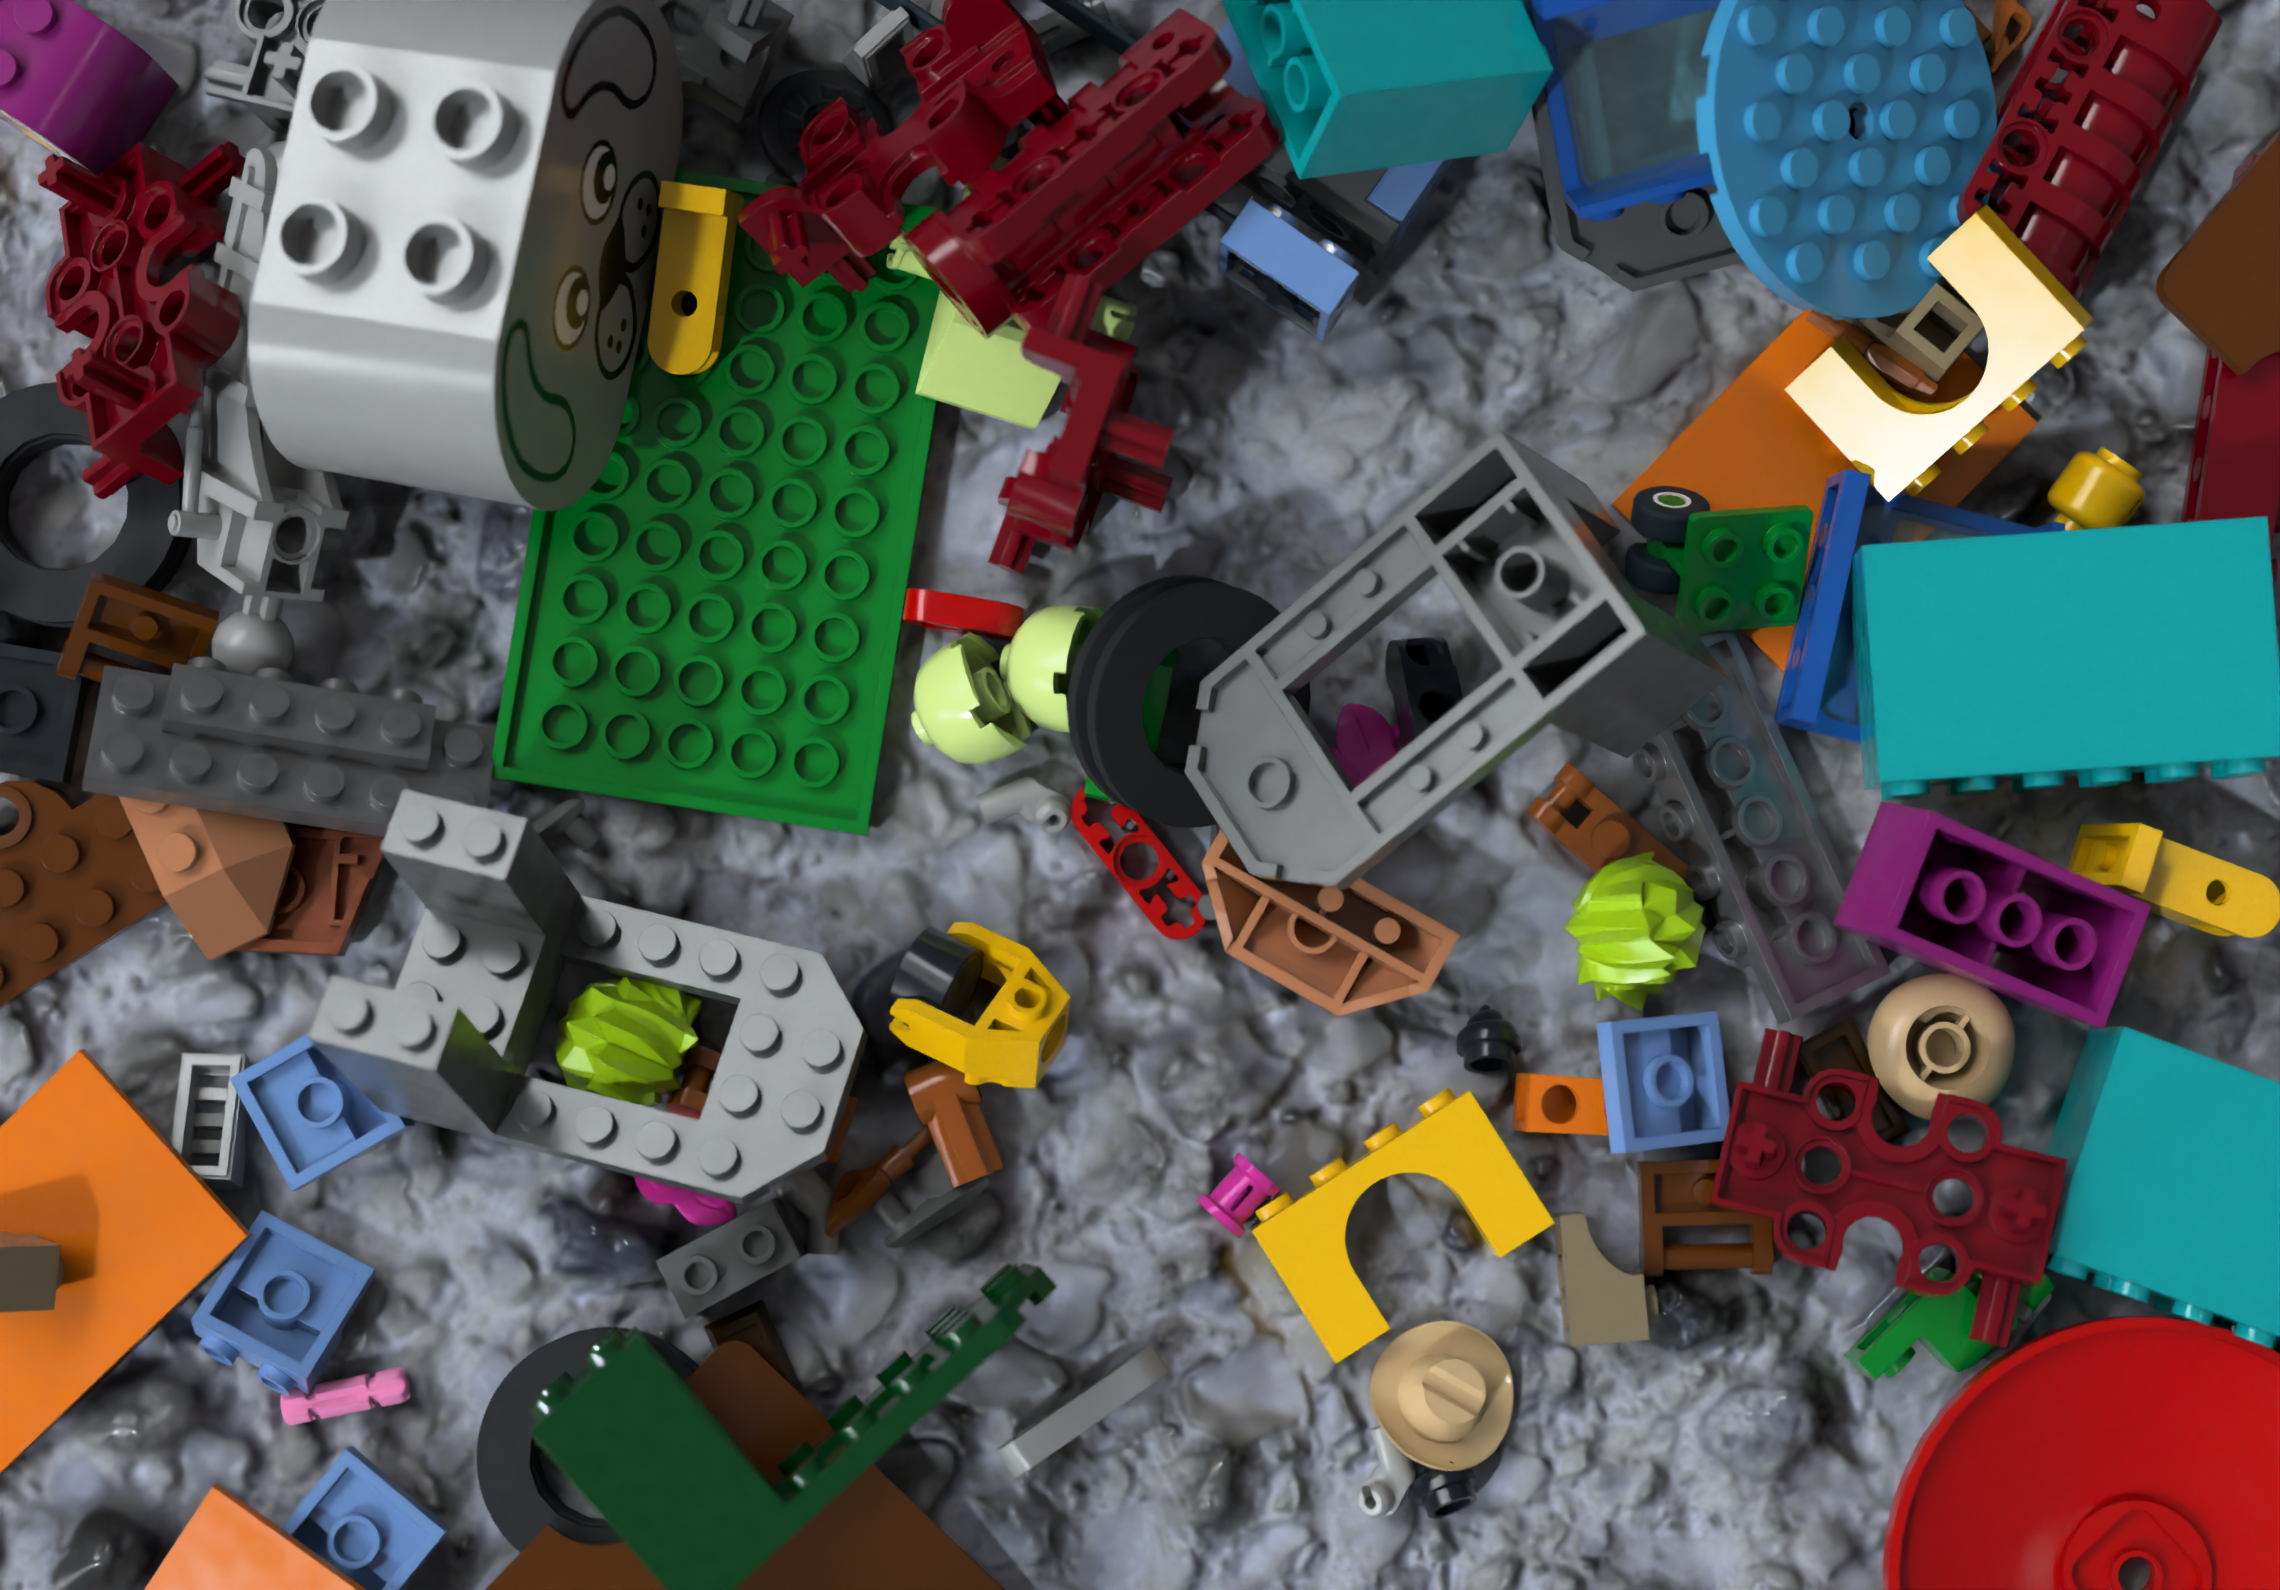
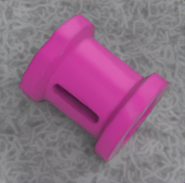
(1238, 1195)

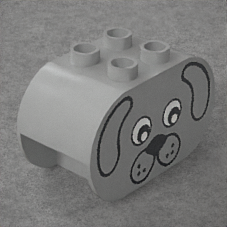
(466, 242)

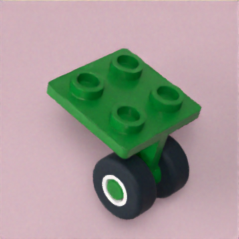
(1724, 564)

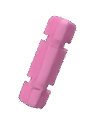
(346, 1396)

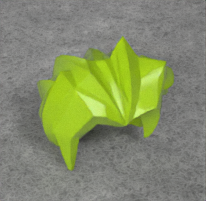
(1635, 929)
(626, 1039)

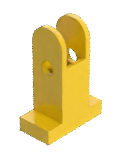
(693, 259)
(2177, 879)

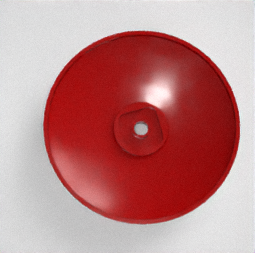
(2095, 1454)

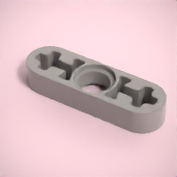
(1082, 1410)

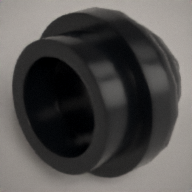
(1488, 1043)
(1443, 1491)

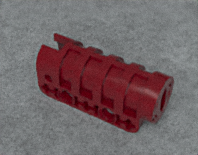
(2100, 132)
(1099, 182)

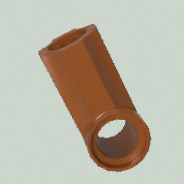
(954, 1120)

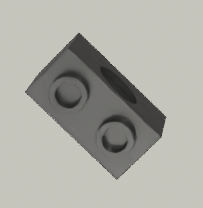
(732, 1257)

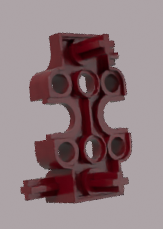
(974, 86)
(143, 335)
(1061, 490)
(2011, 1187)

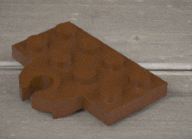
(66, 883)

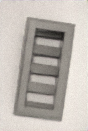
(877, 54)
(232, 1146)

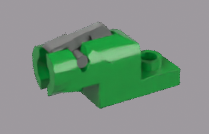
(1941, 1328)

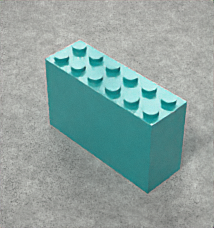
(1391, 77)
(2066, 658)
(2171, 1182)

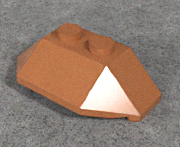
(215, 869)
(1321, 941)

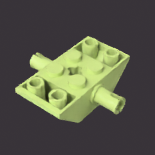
(992, 373)

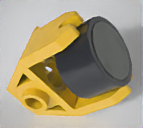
(1017, 1031)

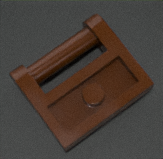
(136, 624)
(1680, 1196)

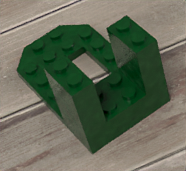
(686, 1486)

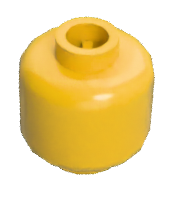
(2096, 491)

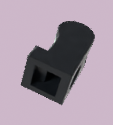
(1421, 684)

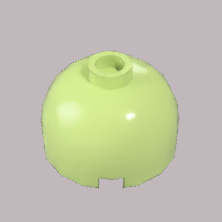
(1042, 661)
(966, 705)

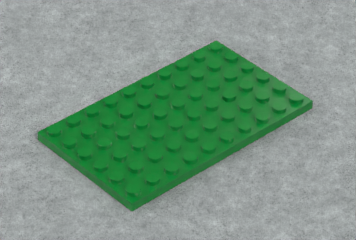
(742, 564)

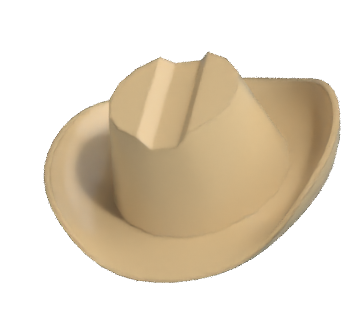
(1941, 1039)
(1443, 1395)

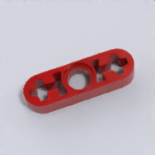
(1156, 908)

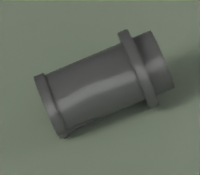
(1069, 31)

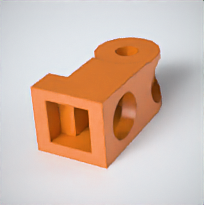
(1559, 1105)

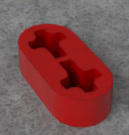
(961, 614)

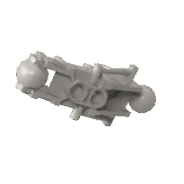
(251, 514)

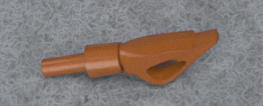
(2000, 48)
(1891, 366)
(864, 1187)

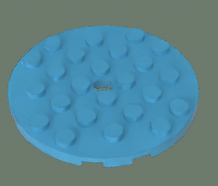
(1803, 201)

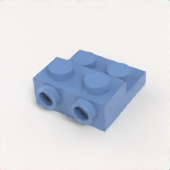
(1664, 1081)
(312, 1113)
(281, 1304)
(366, 1524)

